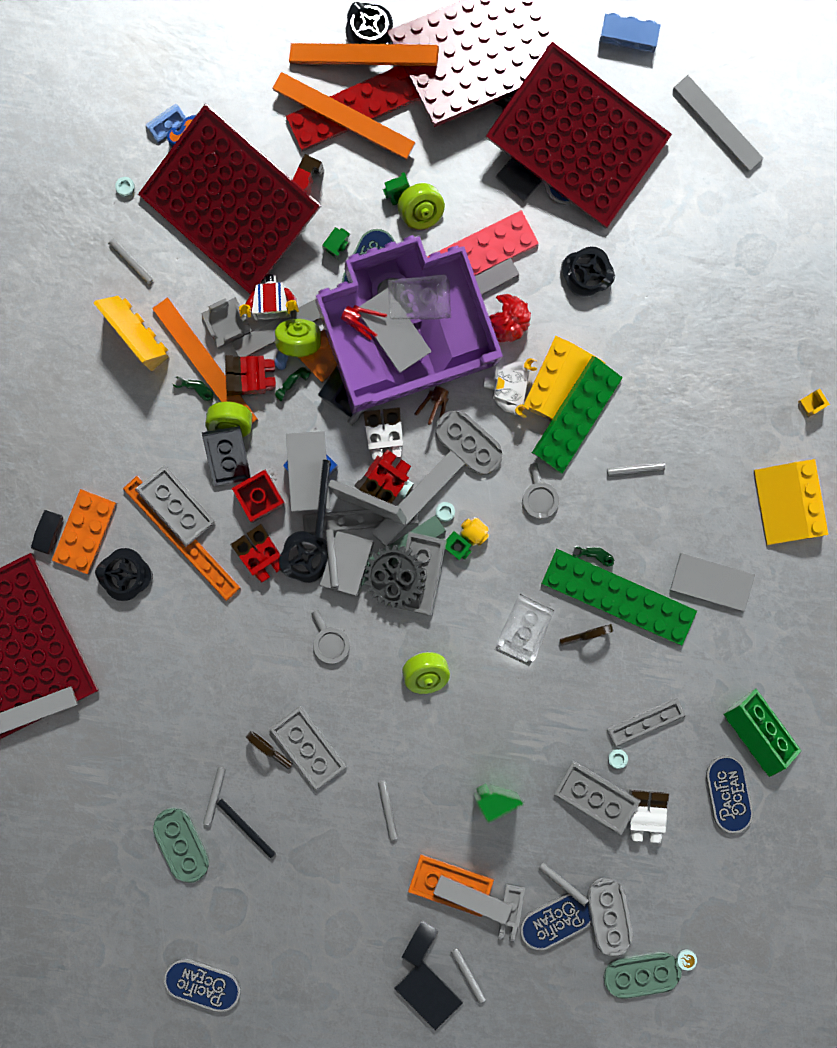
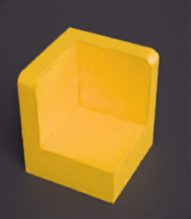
(814, 402)

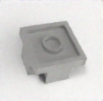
(225, 322)

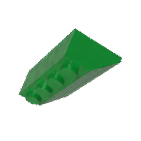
(762, 733)
(496, 801)

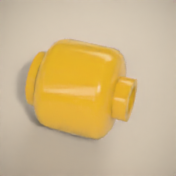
(474, 531)

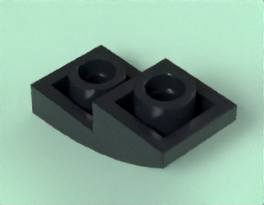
(46, 532)
(419, 944)

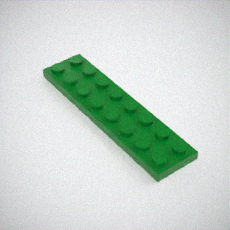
(619, 597)

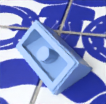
(165, 121)

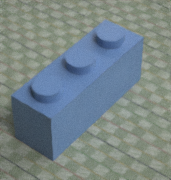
(630, 32)

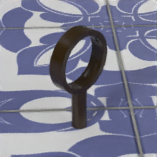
(592, 633)
(267, 749)

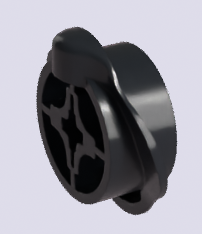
(370, 18)
(605, 276)
(297, 539)
(143, 576)

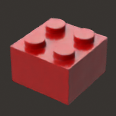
(258, 496)

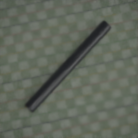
(322, 498)
(246, 828)

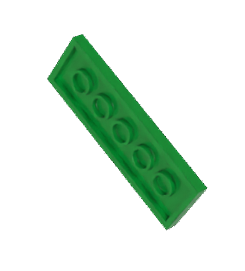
(577, 414)

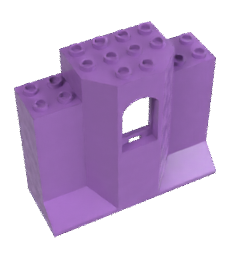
(457, 343)

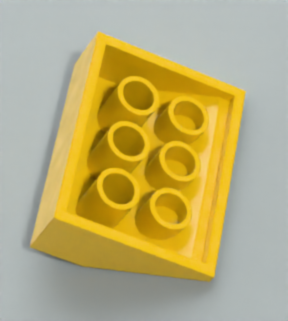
(132, 331)
(556, 377)
(791, 502)

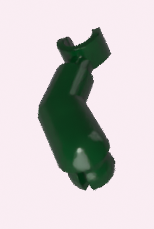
(290, 381)
(201, 389)
(597, 552)

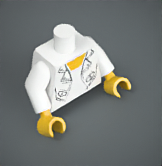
(511, 386)

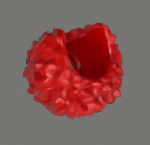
(512, 321)

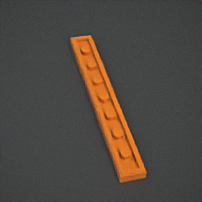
(363, 54)
(343, 115)
(196, 352)
(193, 552)

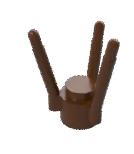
(439, 398)

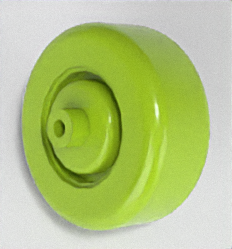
(421, 206)
(297, 337)
(229, 415)
(426, 673)

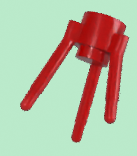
(352, 317)

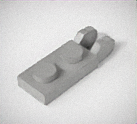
(513, 895)

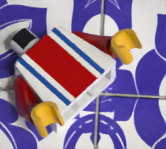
(270, 301)

